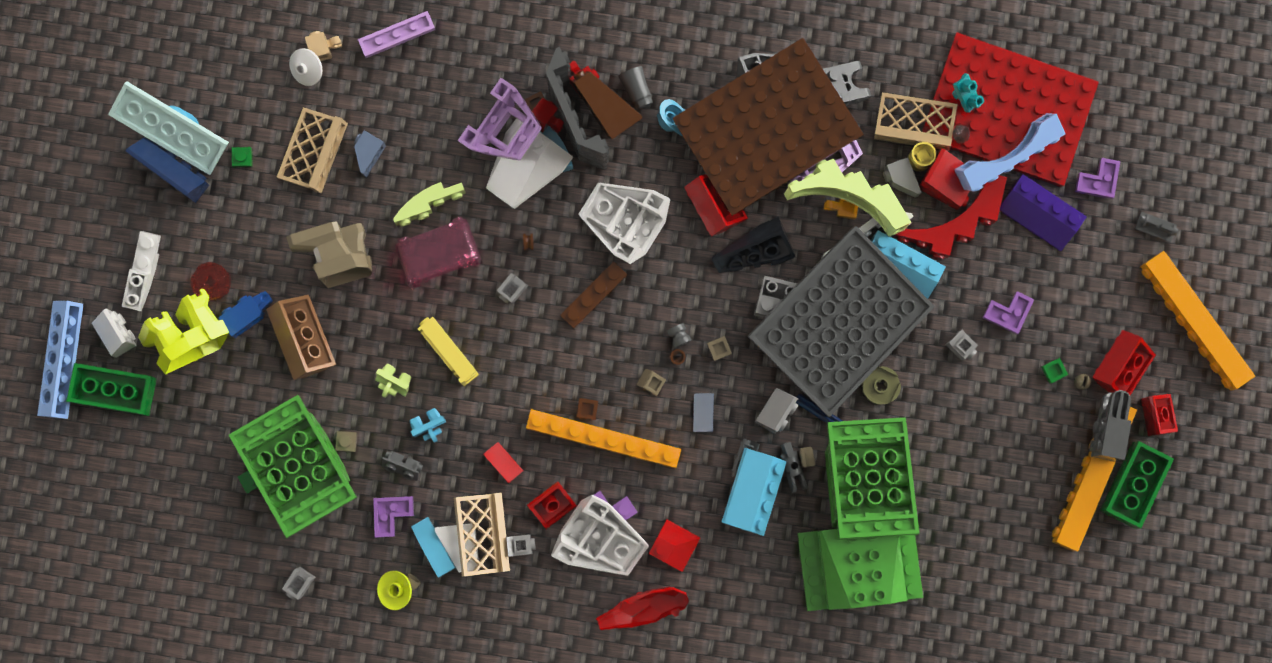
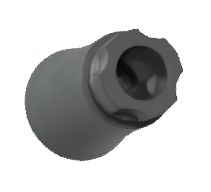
(636, 87)

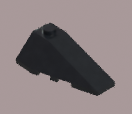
(760, 246)

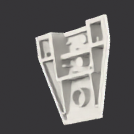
(520, 179)
(625, 218)
(599, 539)

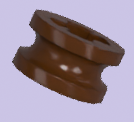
(528, 241)

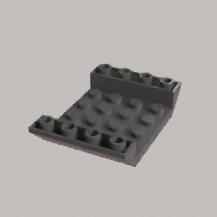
(590, 151)

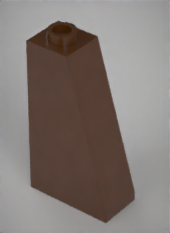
(607, 107)

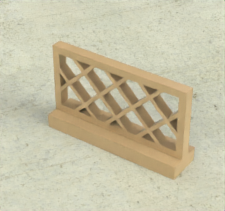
(914, 137)
(326, 156)
(496, 529)

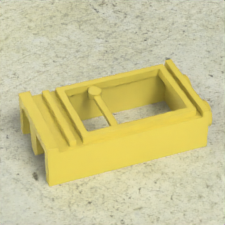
(447, 350)

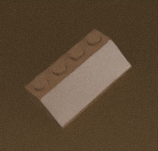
(300, 336)

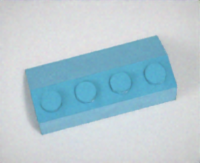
(918, 268)
(754, 491)

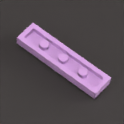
(396, 34)

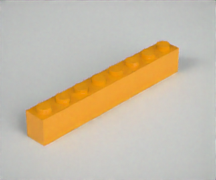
(1197, 321)
(603, 438)
(1084, 499)

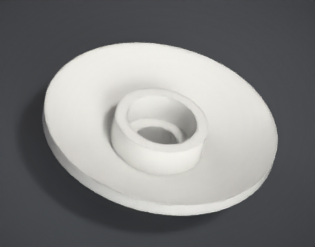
(311, 67)

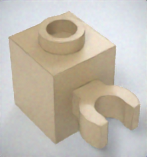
(321, 46)

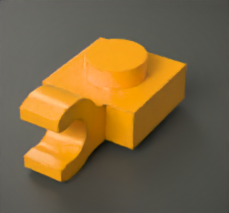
(844, 208)

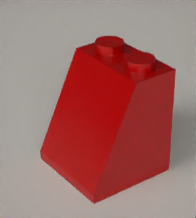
(943, 181)

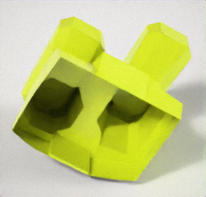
(180, 348)

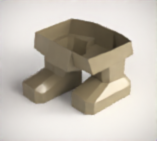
(337, 250)

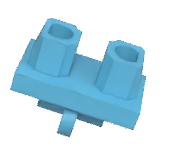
(419, 428)

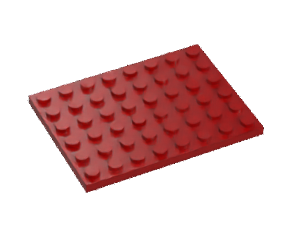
(1014, 96)

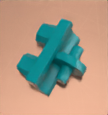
(966, 92)

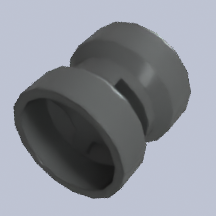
(679, 336)

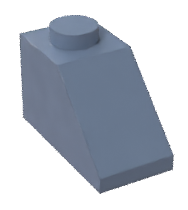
(368, 150)

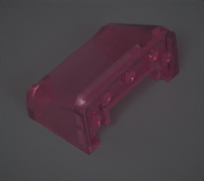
(437, 252)

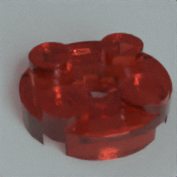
(217, 272)

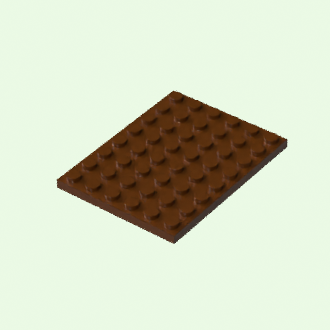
(767, 126)

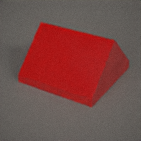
(1159, 414)
(551, 505)

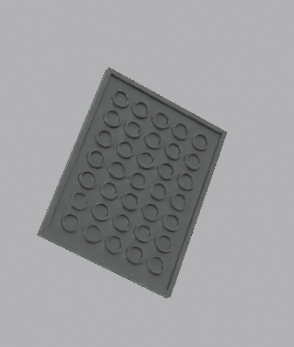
(841, 321)

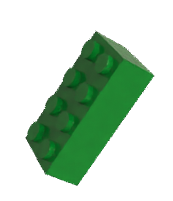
(111, 389)
(1136, 485)

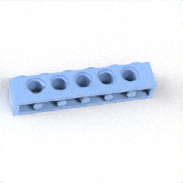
(60, 358)

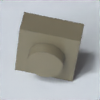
(719, 348)
(346, 441)

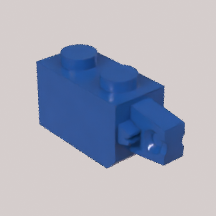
(245, 314)

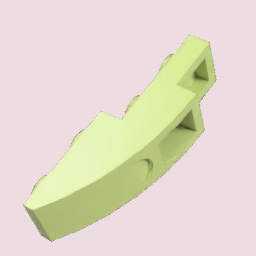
(420, 204)

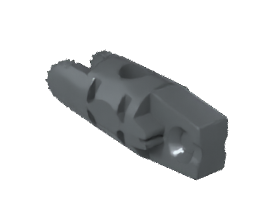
(791, 457)

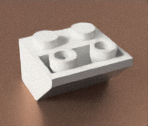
(114, 333)

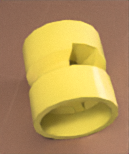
(922, 156)

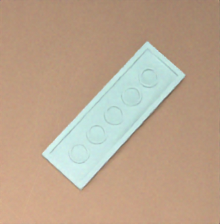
(168, 128)

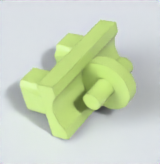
(391, 384)

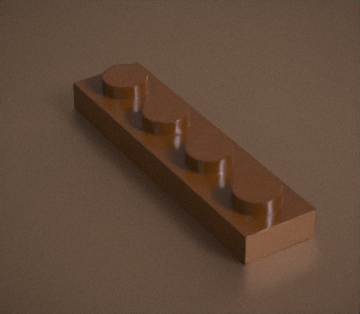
(593, 295)

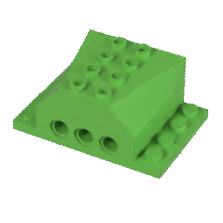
(293, 465)
(870, 479)
(858, 570)

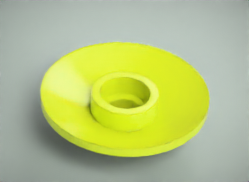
(388, 591)

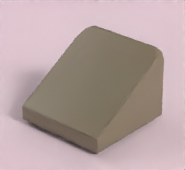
(651, 382)
(806, 457)

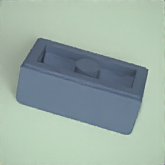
(703, 412)

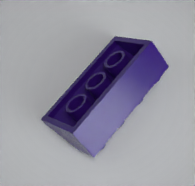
(1042, 212)

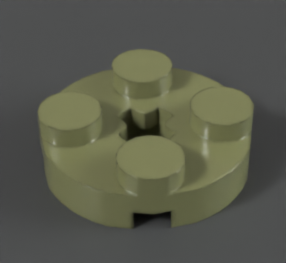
(886, 395)

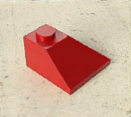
(674, 545)

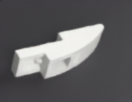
(142, 272)

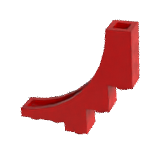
(940, 238)

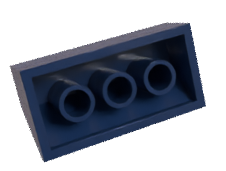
(169, 169)

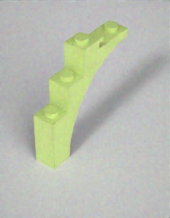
(878, 201)

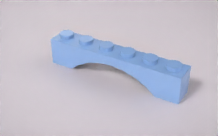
(1041, 133)

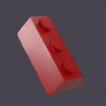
(711, 206)
(1124, 363)

